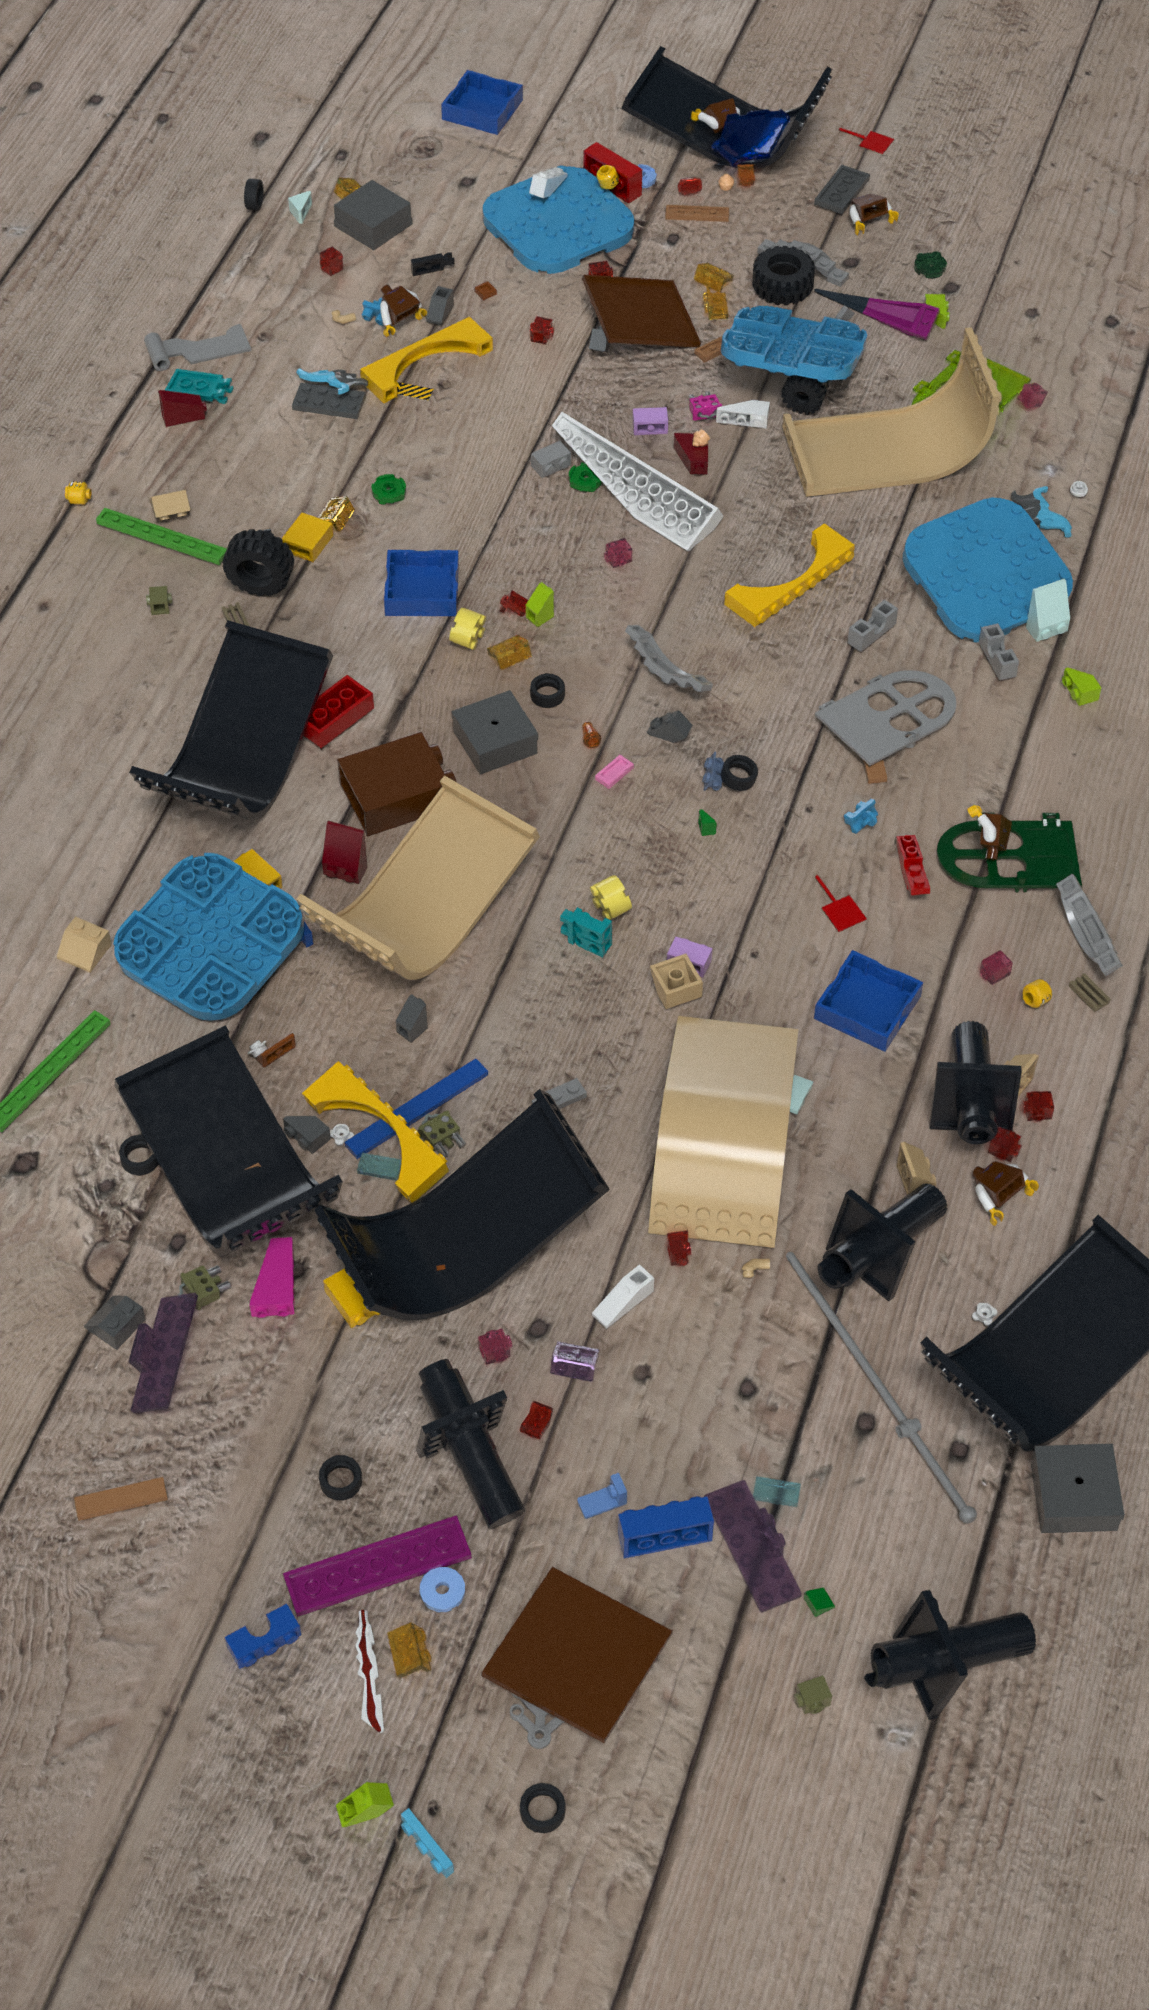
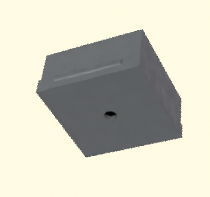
(372, 215)
(495, 732)
(1077, 1488)

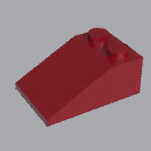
(344, 853)

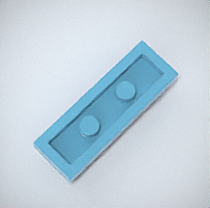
(426, 1844)

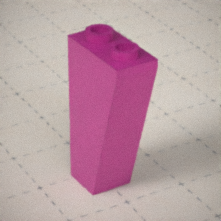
(275, 1282)

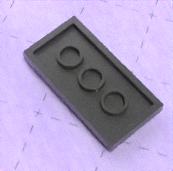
(841, 189)
(327, 401)

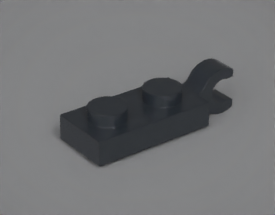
(431, 263)

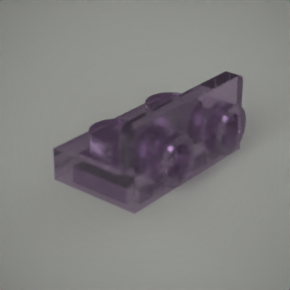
(574, 1361)

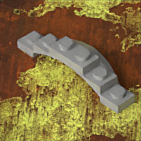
(820, 259)
(661, 665)
(1088, 926)

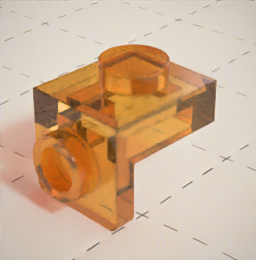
(745, 175)

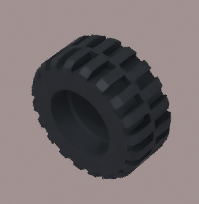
(783, 275)
(263, 548)

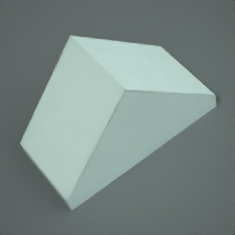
(300, 205)

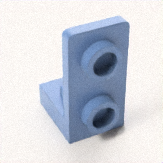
(604, 1499)

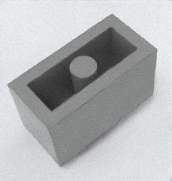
(550, 459)

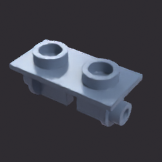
(713, 768)

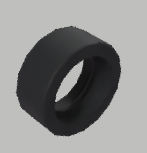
(253, 194)
(550, 680)
(746, 764)
(135, 1168)
(333, 1463)
(546, 1790)

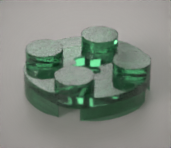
(923, 262)

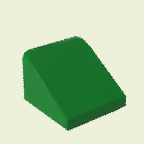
(706, 823)
(818, 1601)

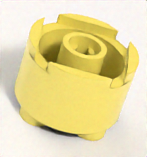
(467, 628)
(610, 897)

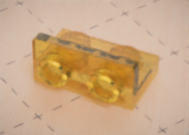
(345, 187)
(712, 276)
(715, 304)
(337, 511)
(510, 651)
(409, 1649)

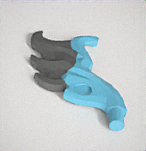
(335, 378)
(1039, 511)

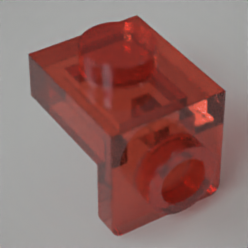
(514, 602)
(537, 1420)

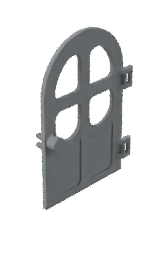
(870, 731)

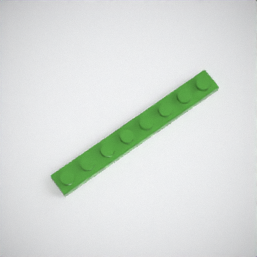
(161, 536)
(51, 1068)

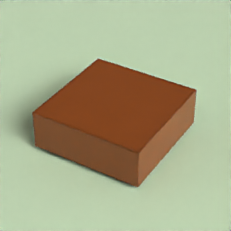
(485, 290)

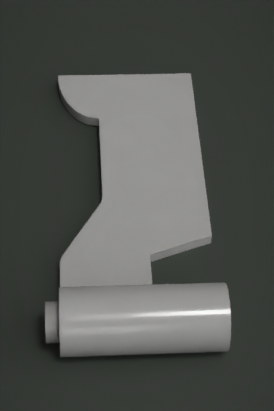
(196, 351)

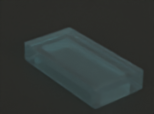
(379, 1166)
(776, 1491)

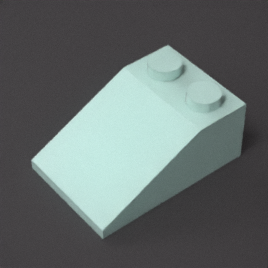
(1049, 611)

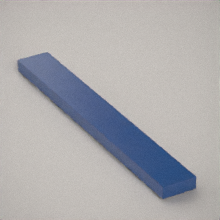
(418, 1107)

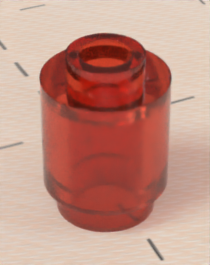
(689, 185)

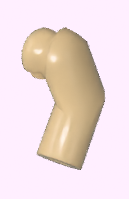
(342, 318)
(749, 1267)

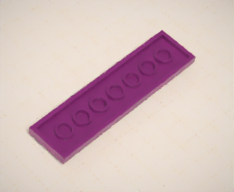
(376, 1566)

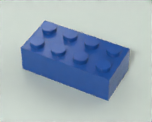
(665, 1527)

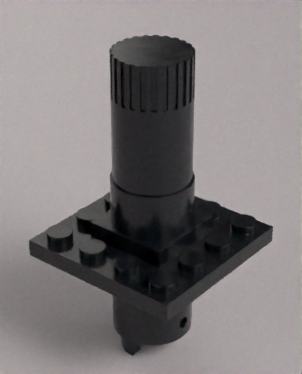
(973, 1092)
(877, 1243)
(464, 1431)
(938, 1655)

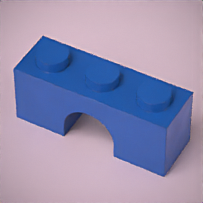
(248, 1648)

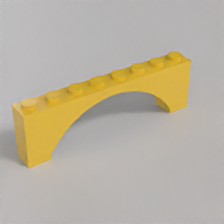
(460, 337)
(760, 603)
(342, 1090)

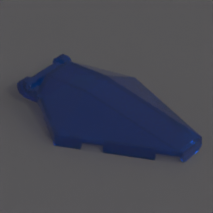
(751, 135)

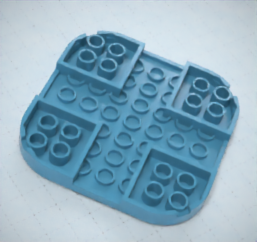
(560, 228)
(792, 345)
(982, 565)
(209, 937)

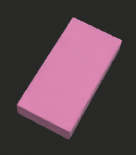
(614, 771)

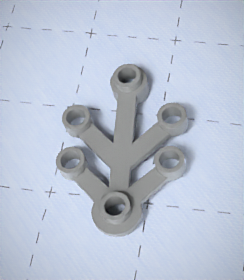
(538, 1727)

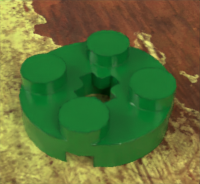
(577, 479)
(396, 492)

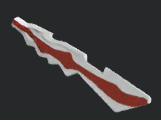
(368, 1671)

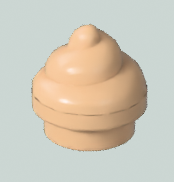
(726, 182)
(700, 438)

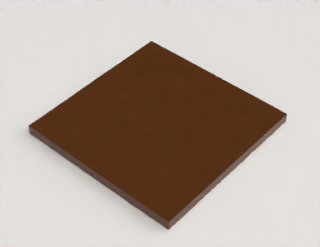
(641, 311)
(577, 1654)

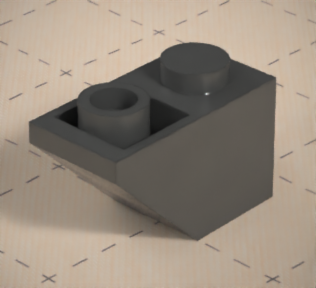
(440, 305)
(598, 340)
(670, 727)
(412, 1019)
(308, 1131)

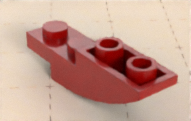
(912, 865)

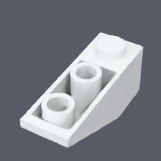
(547, 181)
(748, 413)
(624, 1296)

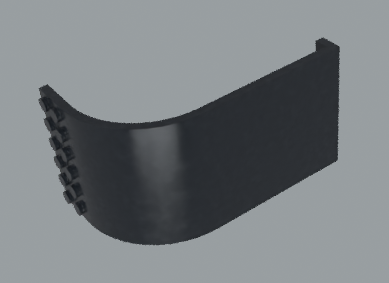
(670, 92)
(246, 724)
(210, 1126)
(475, 1222)
(1057, 1341)

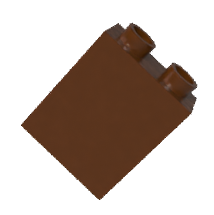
(392, 782)

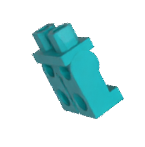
(587, 931)

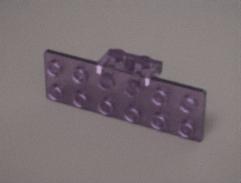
(159, 1352)
(754, 1545)

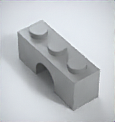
(865, 633)
(1002, 661)

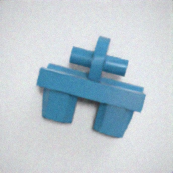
(372, 309)
(864, 815)

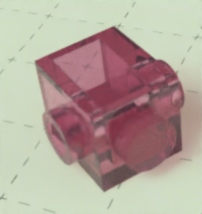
(1032, 395)
(618, 553)
(494, 1346)

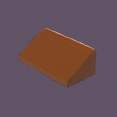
(277, 1050)

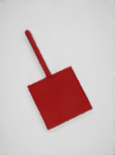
(873, 141)
(841, 912)

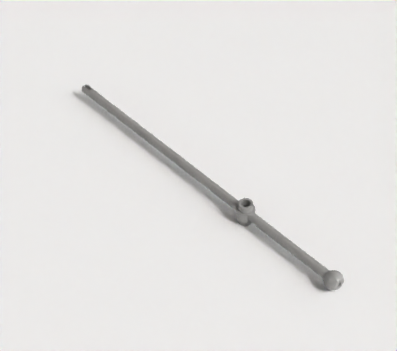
(908, 1427)

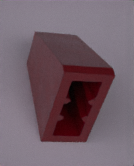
(180, 407)
(693, 457)

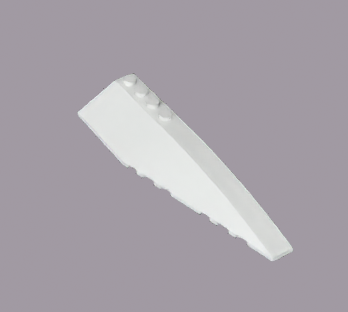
(642, 489)

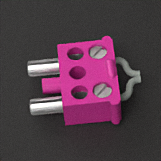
(704, 406)

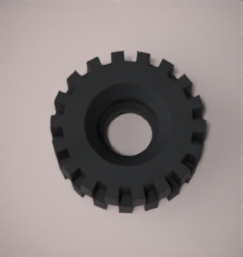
(807, 404)

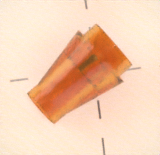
(590, 735)

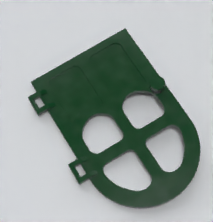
(1046, 852)

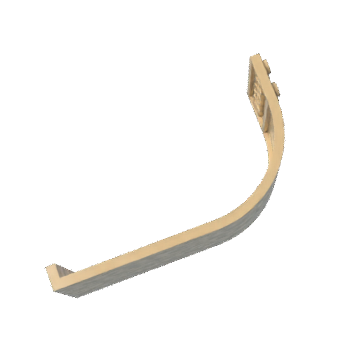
(900, 443)
(432, 884)
(723, 1131)

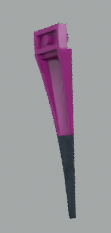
(907, 317)

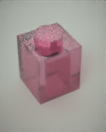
(996, 967)

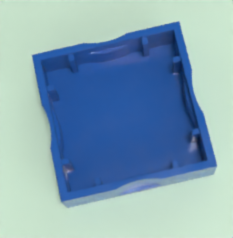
(482, 102)
(421, 583)
(868, 1001)

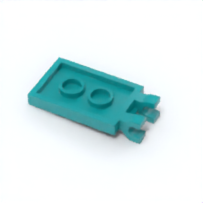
(206, 385)

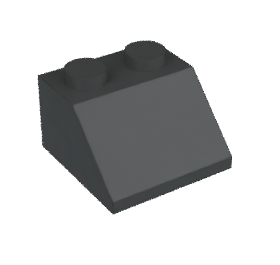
(116, 1320)

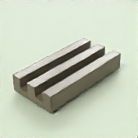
(232, 609)
(1092, 991)

